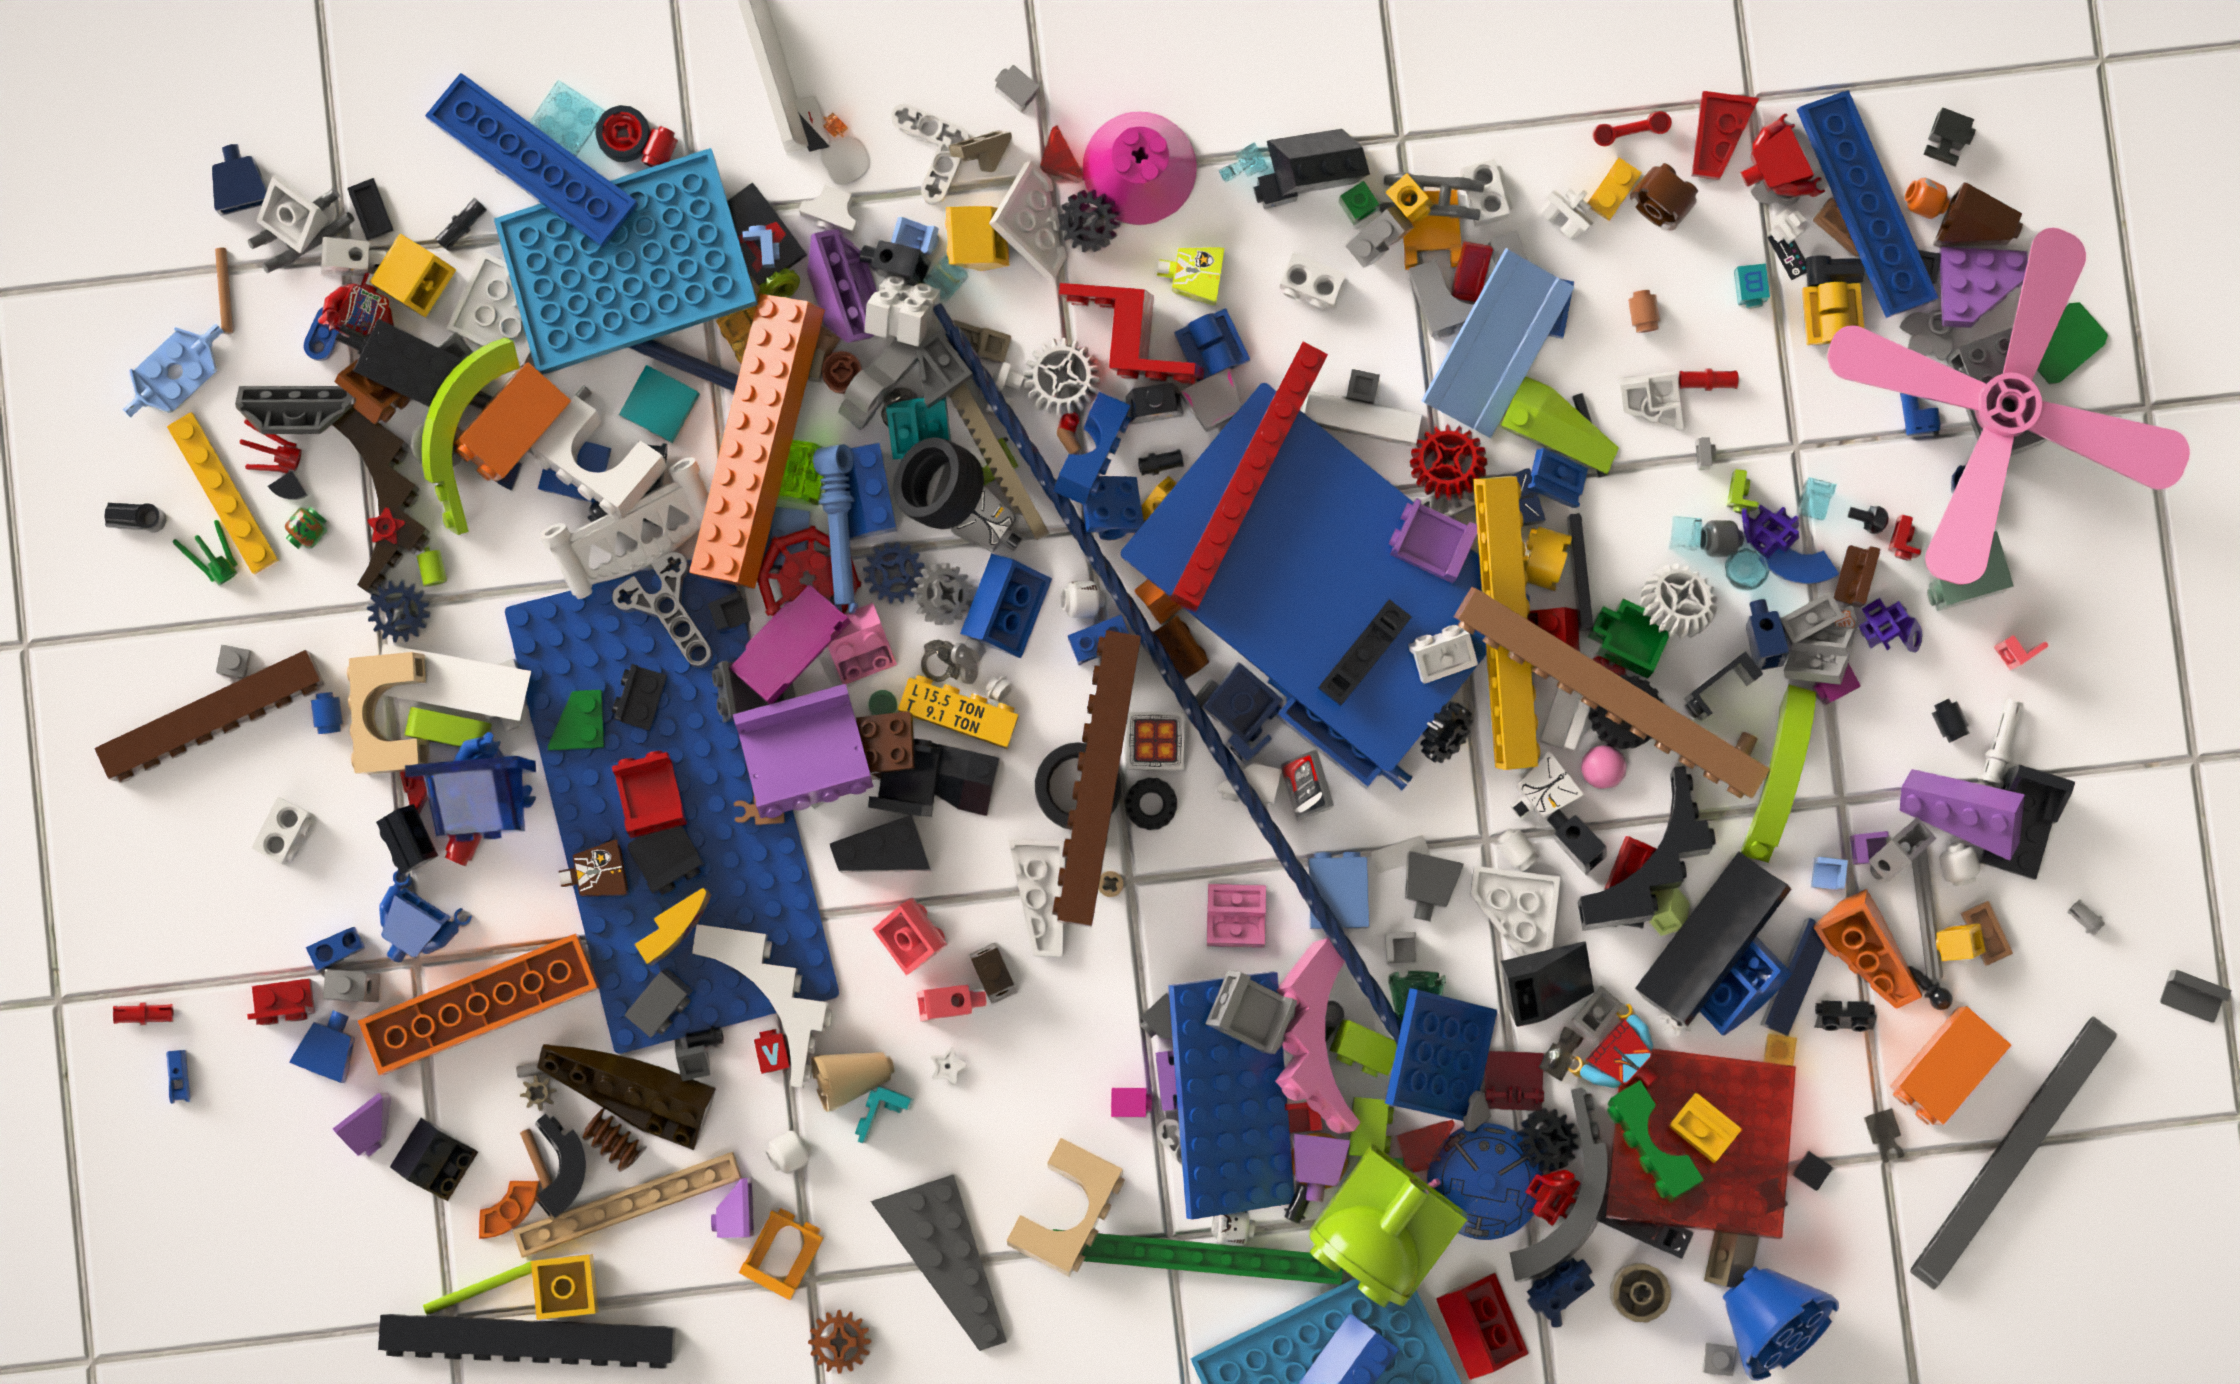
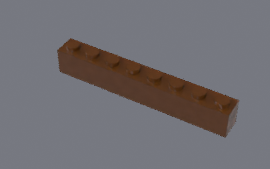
(208, 716)

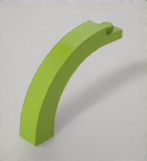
(1782, 780)

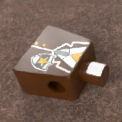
(597, 871)

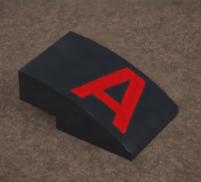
(752, 209)

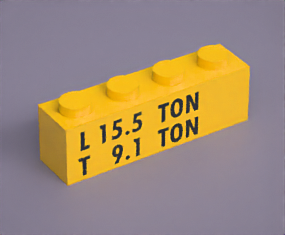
(959, 713)

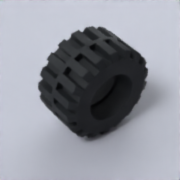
(1610, 731)

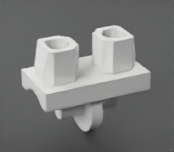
(1577, 220)
(1008, 378)

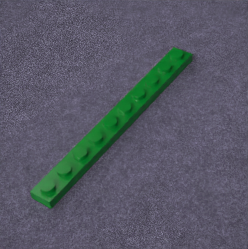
(1209, 1258)

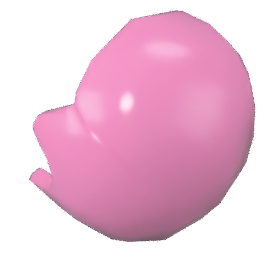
(1603, 767)

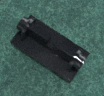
(1857, 1017)

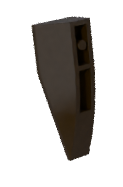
(633, 1091)

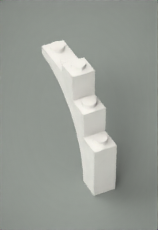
(779, 983)

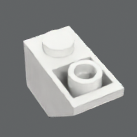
(1261, 778)

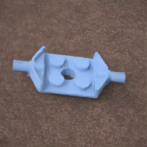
(151, 377)

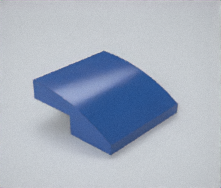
(591, 458)

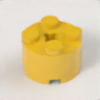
(1545, 557)

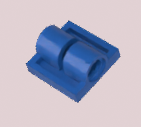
(1212, 343)
(1114, 508)

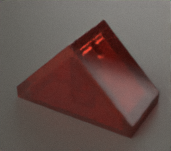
(1059, 159)

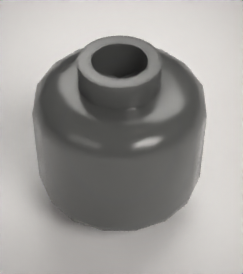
(1721, 538)

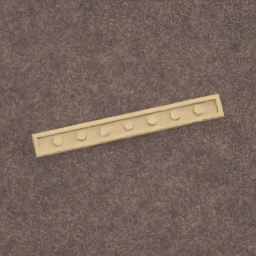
(627, 1204)

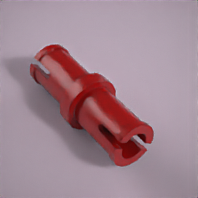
(1708, 379)
(143, 1013)

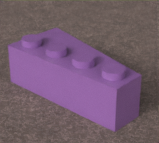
(1966, 810)

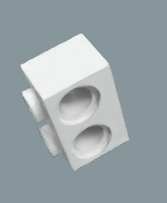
(1491, 191)
(1315, 274)
(275, 827)

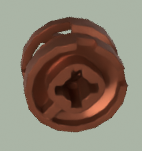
(840, 370)

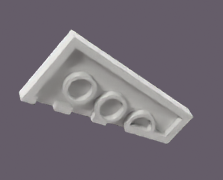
(1037, 875)

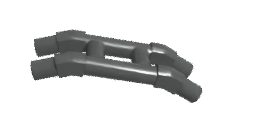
(1445, 184)
(290, 255)

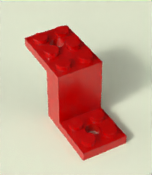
(1131, 332)

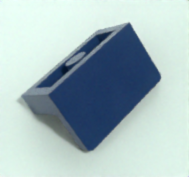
(1243, 751)

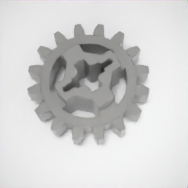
(954, 594)

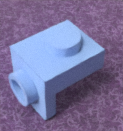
(915, 235)
(769, 250)

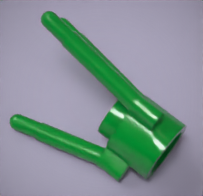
(220, 569)

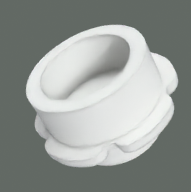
(998, 688)

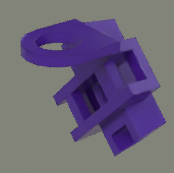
(1770, 535)
(1901, 625)

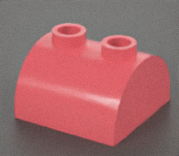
(910, 936)

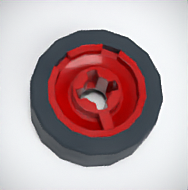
(613, 121)

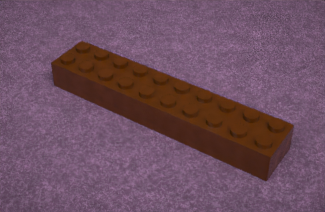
(1098, 779)

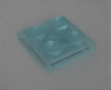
(567, 117)

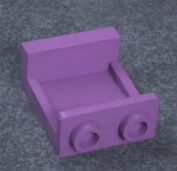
(1432, 541)

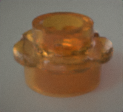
(834, 125)

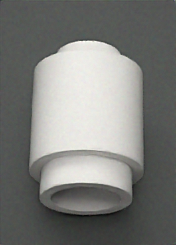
(1517, 849)

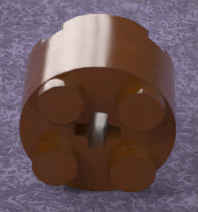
(1664, 196)

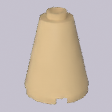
(849, 1076)

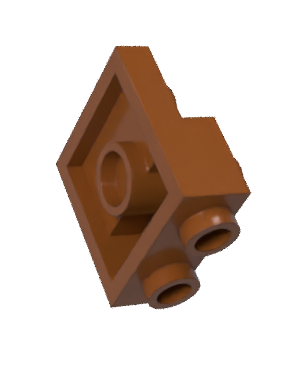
(373, 399)

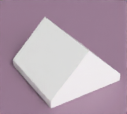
(290, 215)

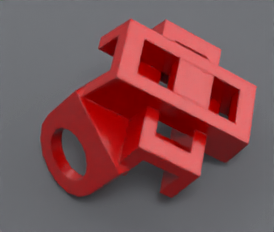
(1550, 1191)

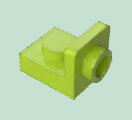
(1738, 488)

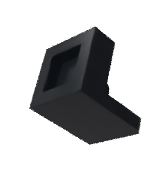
(729, 612)

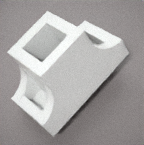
(830, 210)

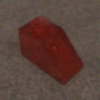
(1423, 1144)

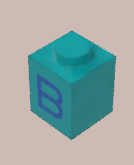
(1751, 285)

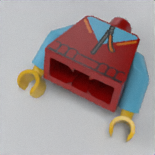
(1620, 1055)

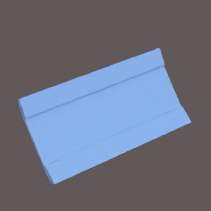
(1498, 343)

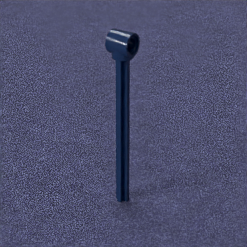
(687, 363)

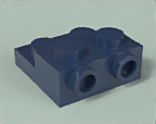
(1242, 703)

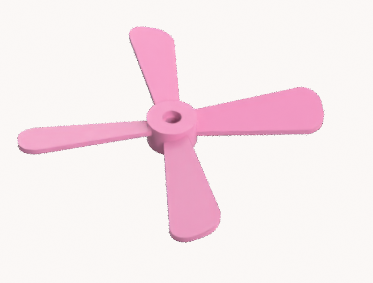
(2131, 448)

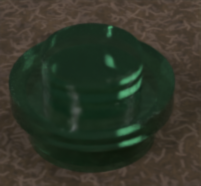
(882, 702)

